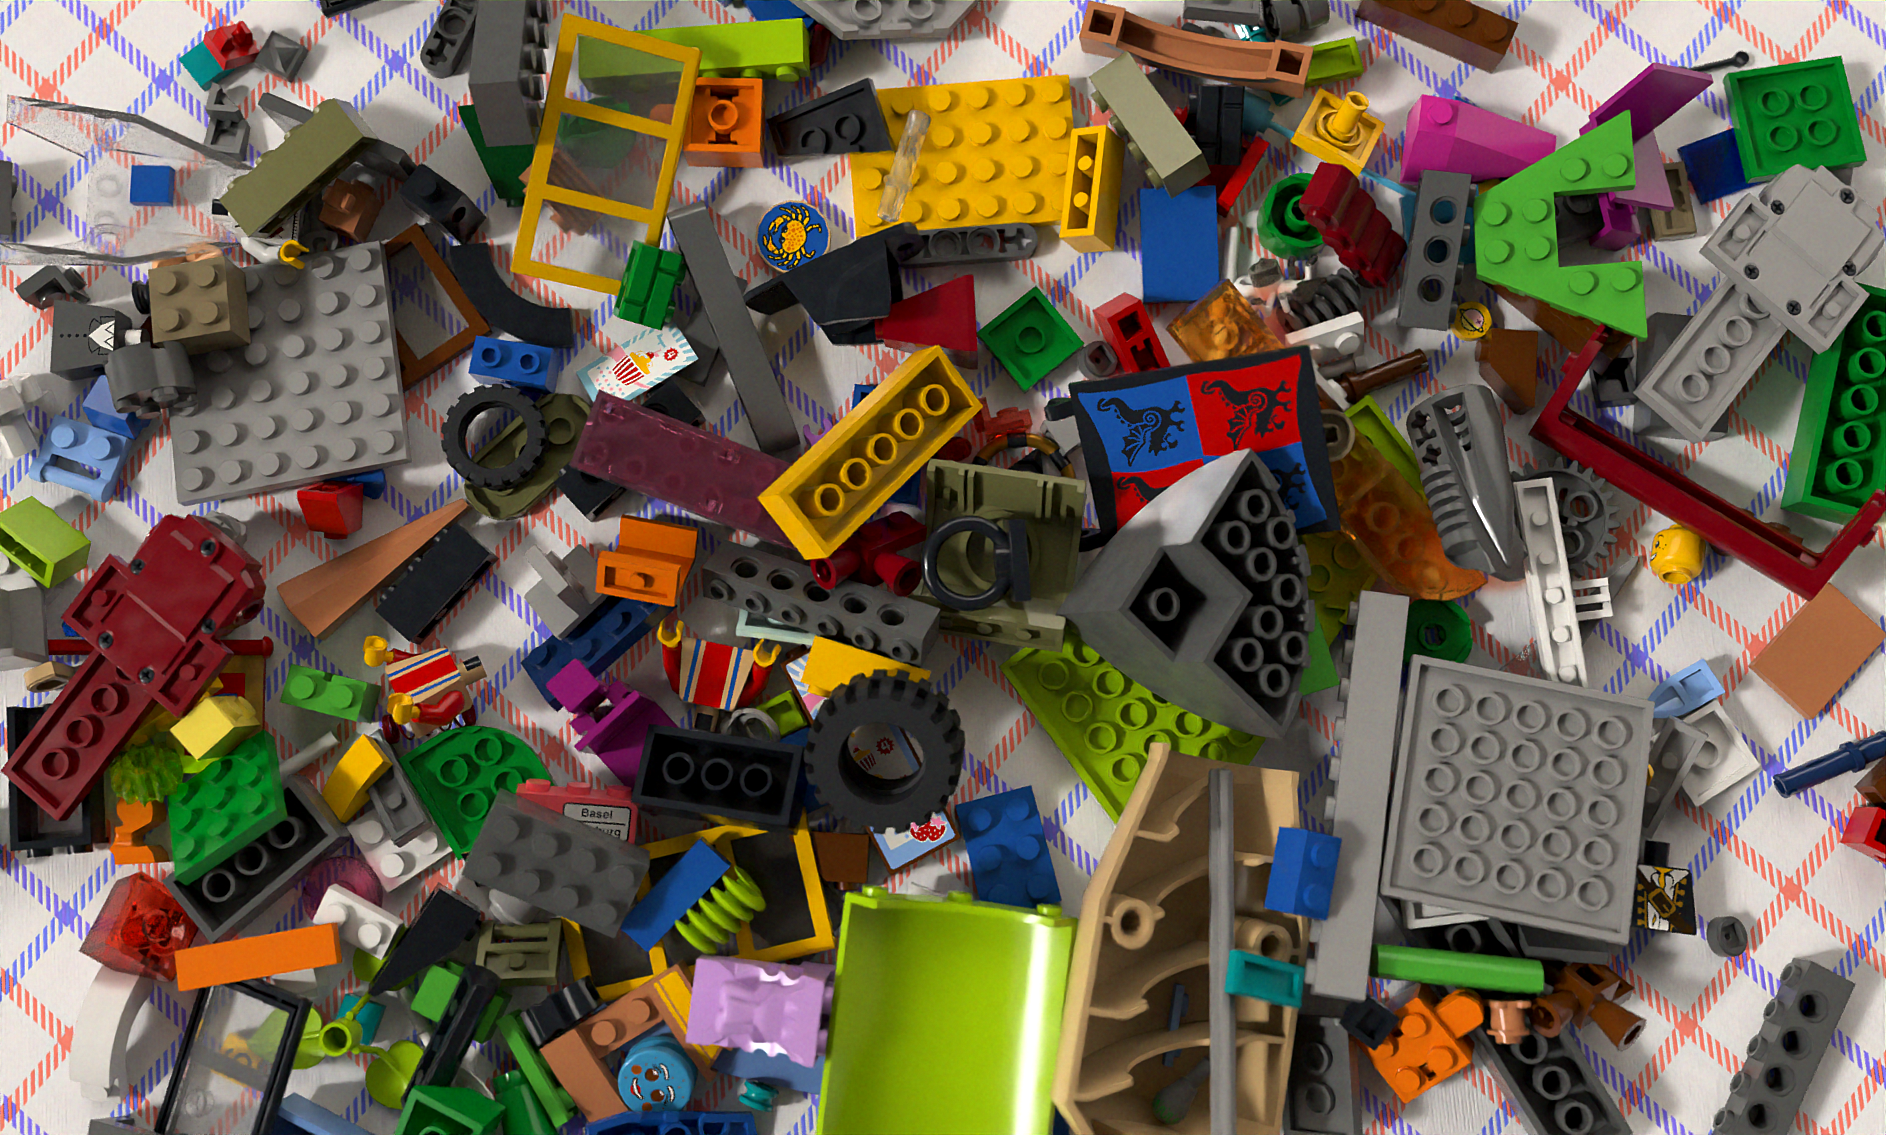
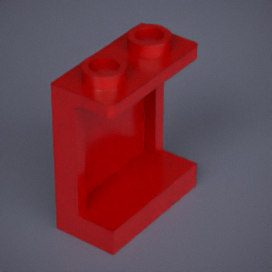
(1228, 178)

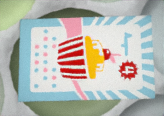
(638, 363)

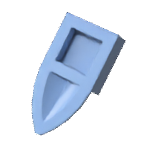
(1686, 691)

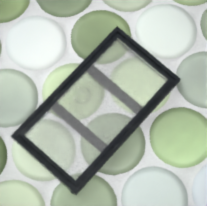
(234, 1060)

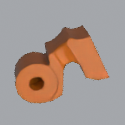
(137, 821)

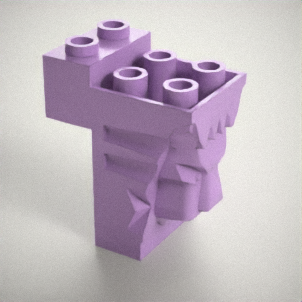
(762, 1006)

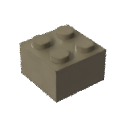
(200, 305)

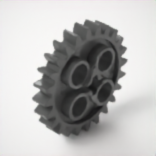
(1587, 532)

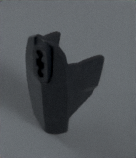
(846, 286)

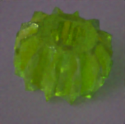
(146, 773)

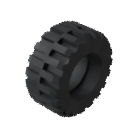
(873, 799)

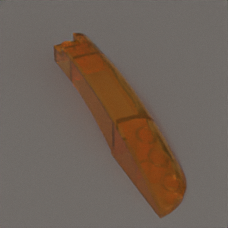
(1375, 503)

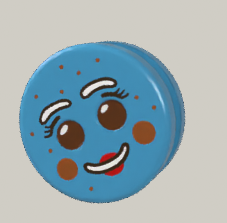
(657, 1075)

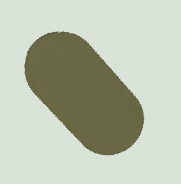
(566, 420)

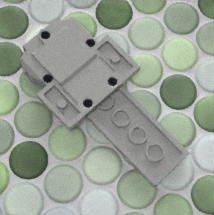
(1785, 269)

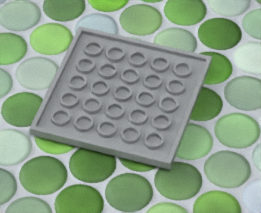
(309, 393)
(1517, 799)

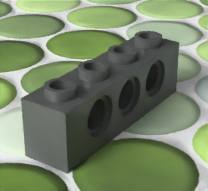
(1431, 189)

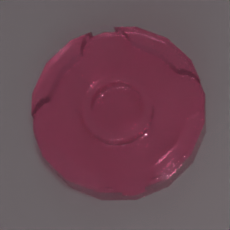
(346, 872)

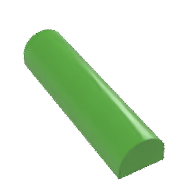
(1456, 969)

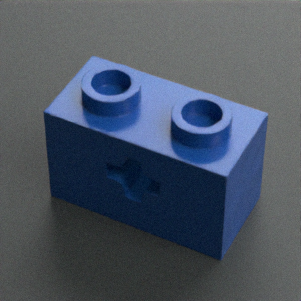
(515, 365)

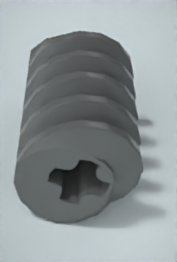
(1327, 301)

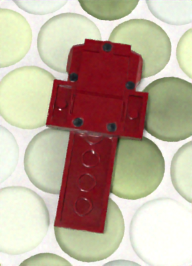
(153, 643)

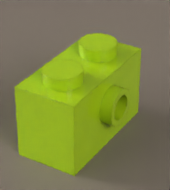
(42, 542)

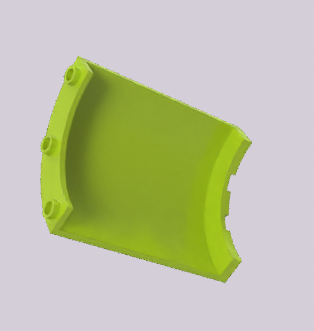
(944, 1016)

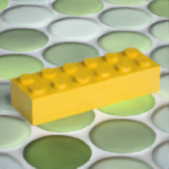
(870, 453)

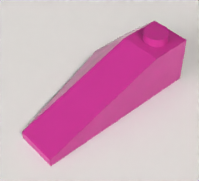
(1468, 140)

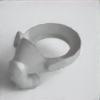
(738, 724)

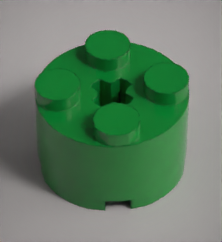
(1278, 225)

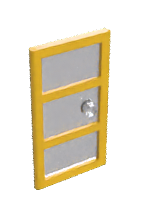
(604, 153)

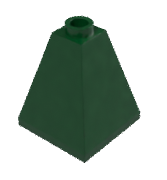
(501, 163)

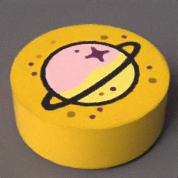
(1471, 321)

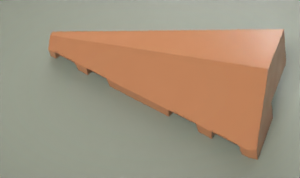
(338, 588)

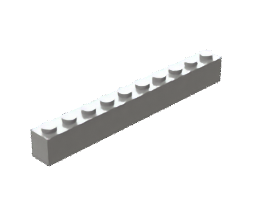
(1360, 793)

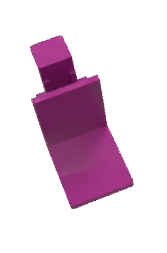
(1651, 100)
(622, 733)

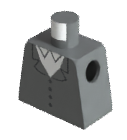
(86, 336)

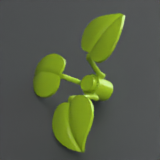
(385, 1076)

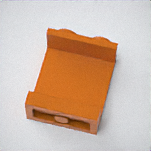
(649, 561)

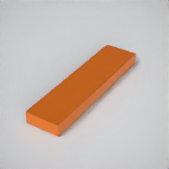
(258, 956)

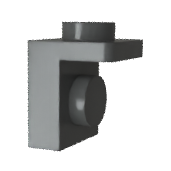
(51, 284)

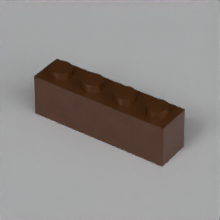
(1445, 26)
(1567, 329)

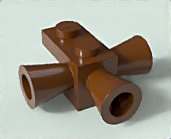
(1582, 996)

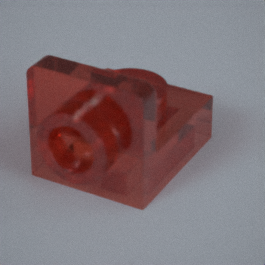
(1007, 421)

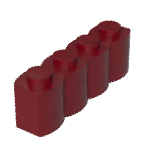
(1352, 225)

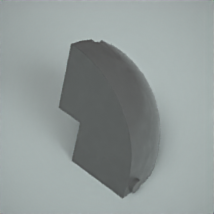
(1206, 598)

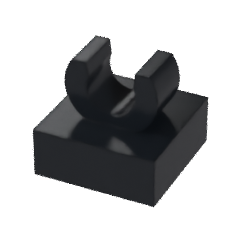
(1369, 1021)

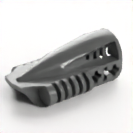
(1471, 482)

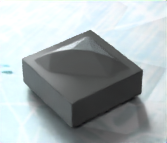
(281, 56)

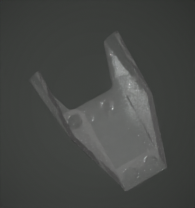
(115, 228)

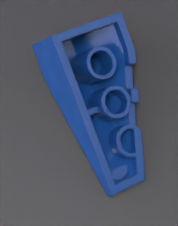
(675, 1123)

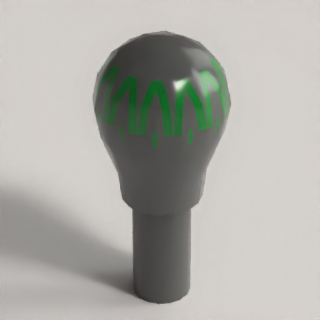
(1175, 1100)

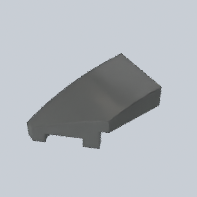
(227, 127)

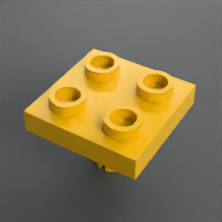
(1339, 130)

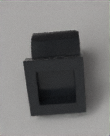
(561, 1010)

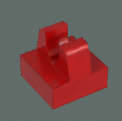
(231, 45)

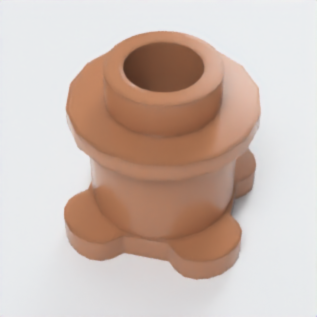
(1507, 1019)

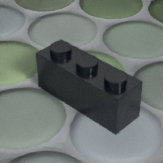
(435, 583)

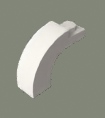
(103, 1034)

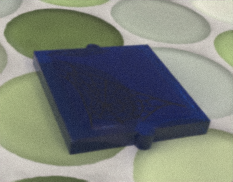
(1714, 166)

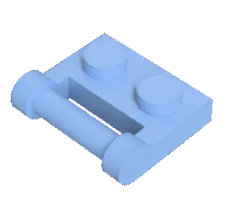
(86, 446)

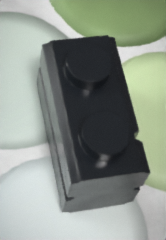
(1217, 121)

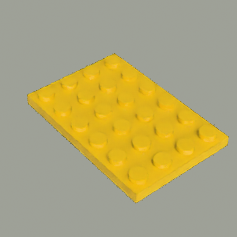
(986, 160)

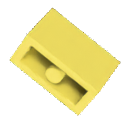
(216, 726)

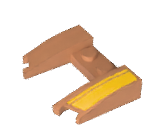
(579, 1052)

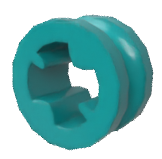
(758, 1095)

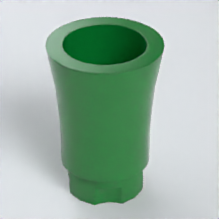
(523, 1109)

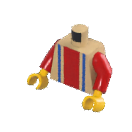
(714, 674)
(425, 685)

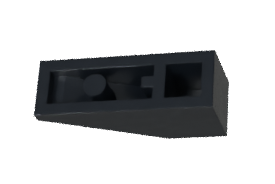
(432, 934)

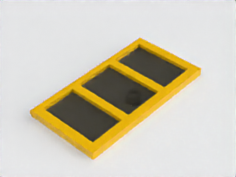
(789, 927)

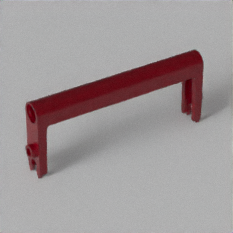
(1689, 502)

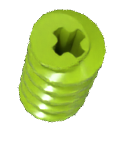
(723, 913)

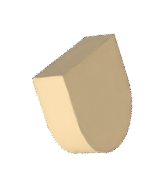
(48, 676)

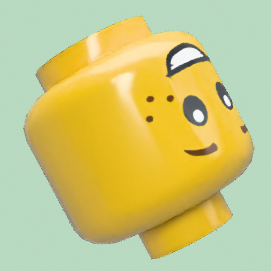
(1677, 555)

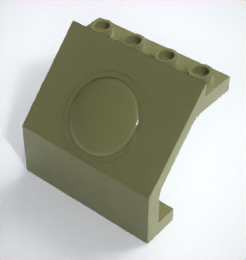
(965, 562)

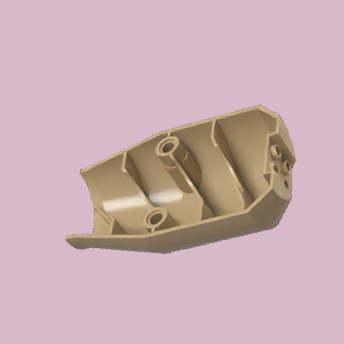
(1149, 928)

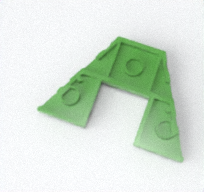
(1519, 238)

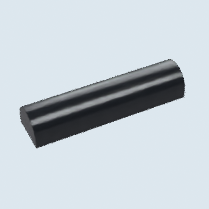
(455, 1029)

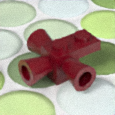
(872, 556)

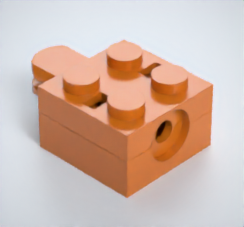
(726, 123)
(1427, 1040)

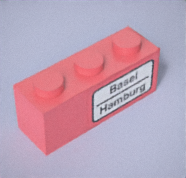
(602, 809)

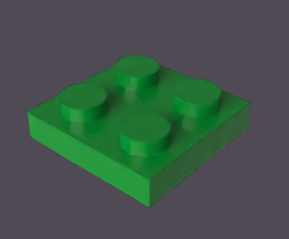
(1030, 339)

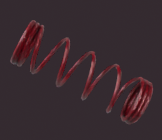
(392, 736)

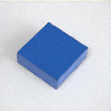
(152, 185)

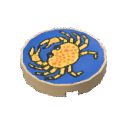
(792, 235)

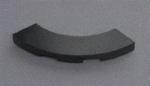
(505, 308)

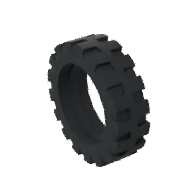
(478, 402)

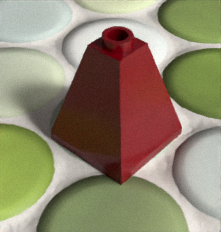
(933, 318)

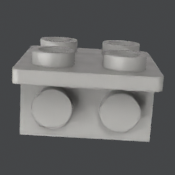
(566, 588)

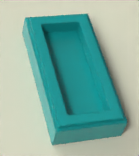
(1264, 979)

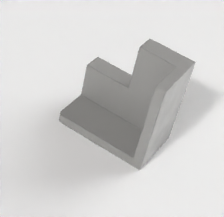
(23, 629)

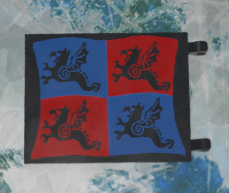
(1168, 421)

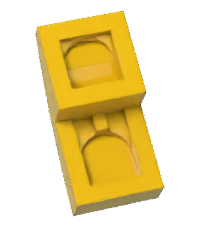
(352, 777)

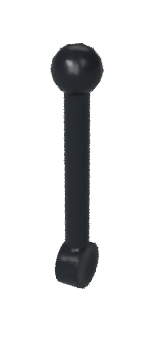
(1738, 60)

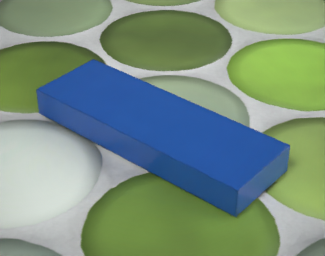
(674, 894)

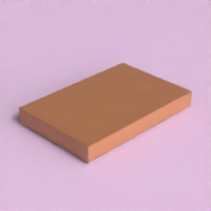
(1817, 651)

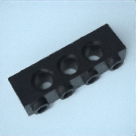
(595, 498)

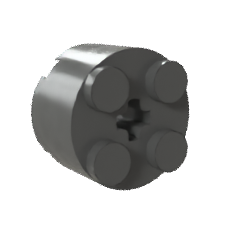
(150, 379)

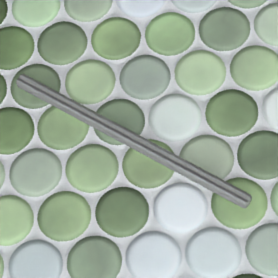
(1221, 941)

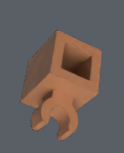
(350, 209)

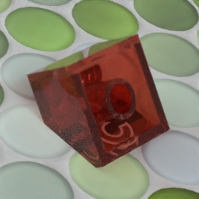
(140, 929)

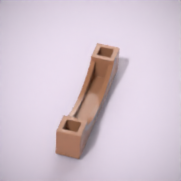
(1264, 66)

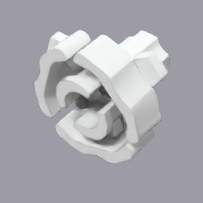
(17, 396)

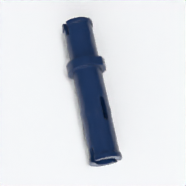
(1847, 758)

